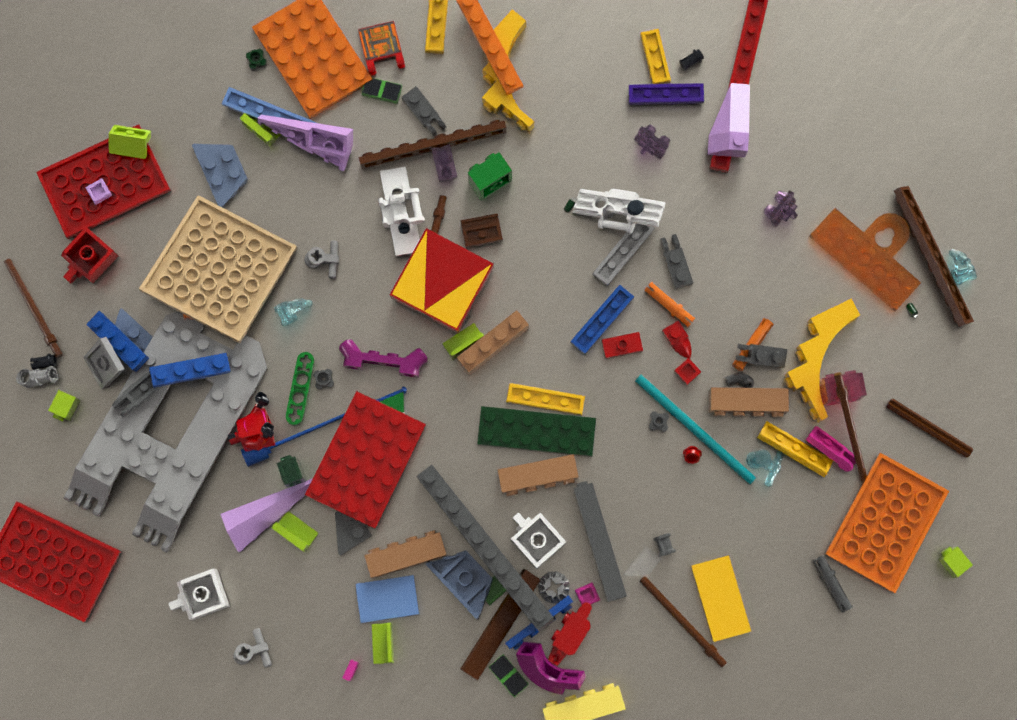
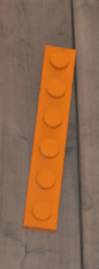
(490, 45)

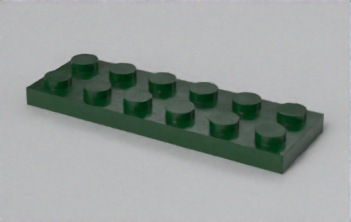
(536, 431)

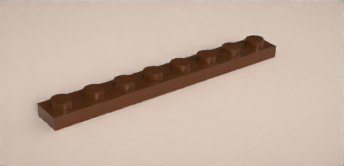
(425, 146)
(933, 255)

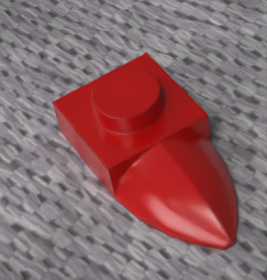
(678, 339)

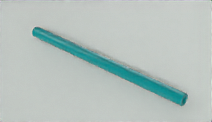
(695, 429)

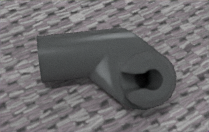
(740, 378)

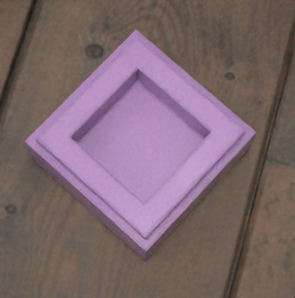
(98, 191)

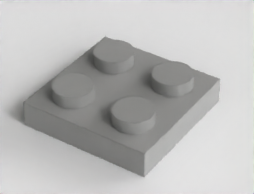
(103, 362)

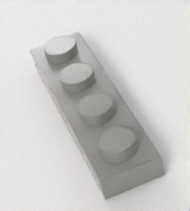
(622, 253)

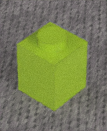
(64, 406)
(954, 561)

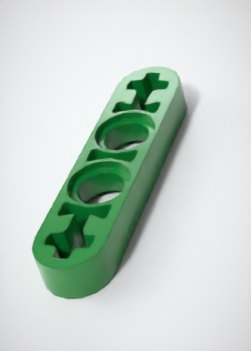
(297, 388)

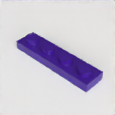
(666, 93)

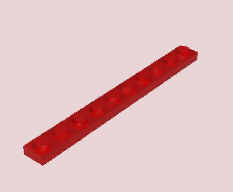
(744, 60)

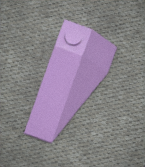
(731, 127)

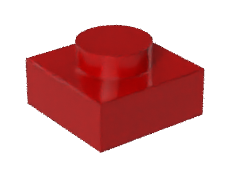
(687, 371)

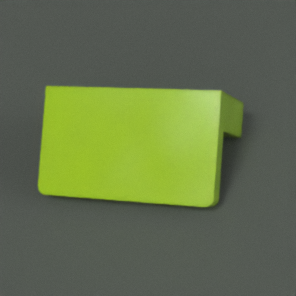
(261, 131)
(129, 141)
(462, 341)
(295, 531)
(382, 643)

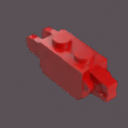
(571, 635)

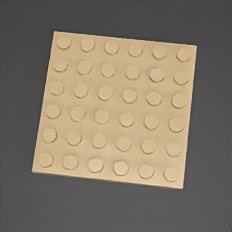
(218, 269)

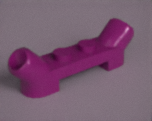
(355, 359)

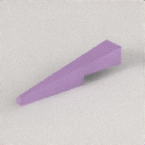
(327, 141)
(251, 519)

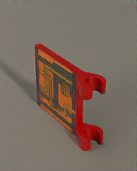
(380, 43)

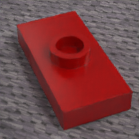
(622, 345)

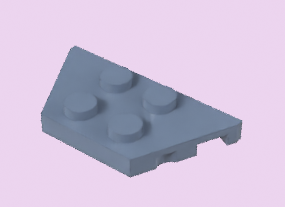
(221, 170)
(133, 331)
(464, 579)

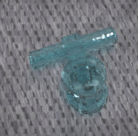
(963, 268)
(289, 309)
(763, 459)

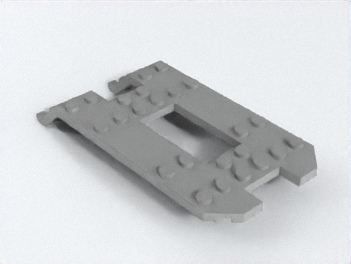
(174, 471)

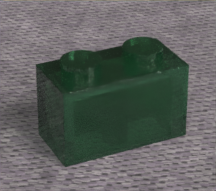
(291, 471)

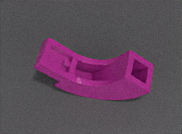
(545, 674)

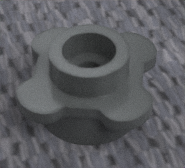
(328, 380)
(658, 426)

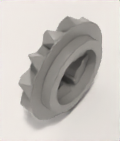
(549, 595)

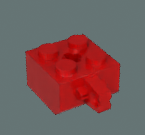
(80, 264)

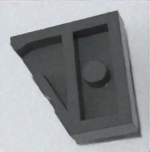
(349, 532)

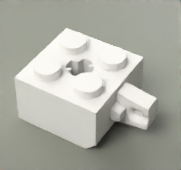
(525, 540)
(189, 595)

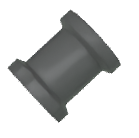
(664, 544)

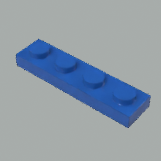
(602, 319)
(122, 345)
(189, 370)
(517, 640)

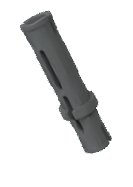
(834, 586)

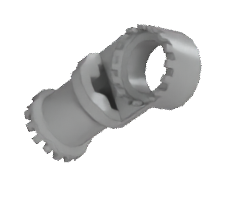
(37, 377)

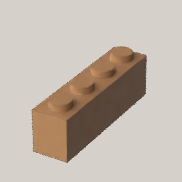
(493, 343)
(749, 401)
(538, 474)
(405, 555)

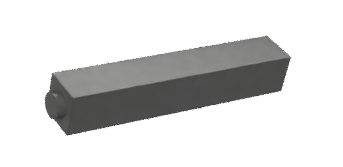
(599, 541)

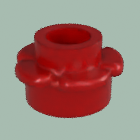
(692, 454)

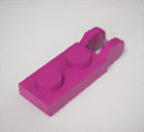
(831, 448)

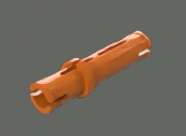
(675, 309)
(756, 338)

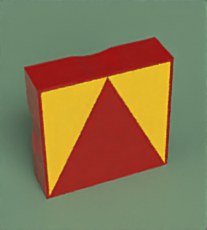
(441, 280)

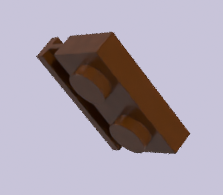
(481, 230)

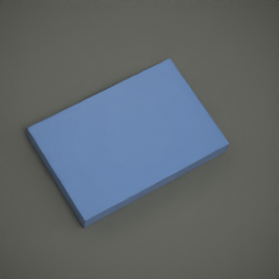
(387, 599)

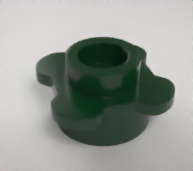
(251, 57)

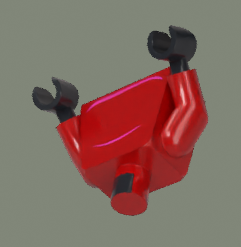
(256, 428)

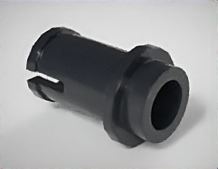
(691, 59)
(43, 362)

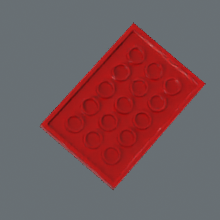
(127, 178)
(365, 460)
(54, 561)

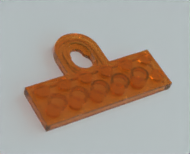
(867, 259)

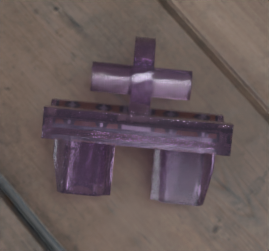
(650, 143)
(444, 163)
(784, 210)

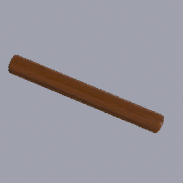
(929, 427)

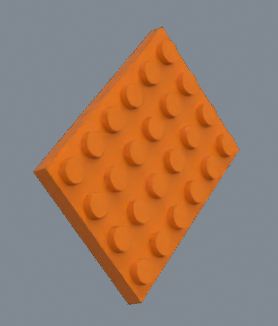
(312, 55)
(887, 523)

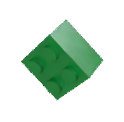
(489, 175)

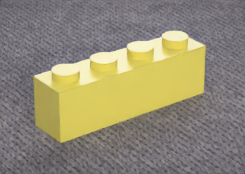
(586, 707)

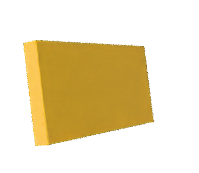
(721, 598)

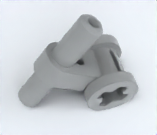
(331, 259)
(261, 648)

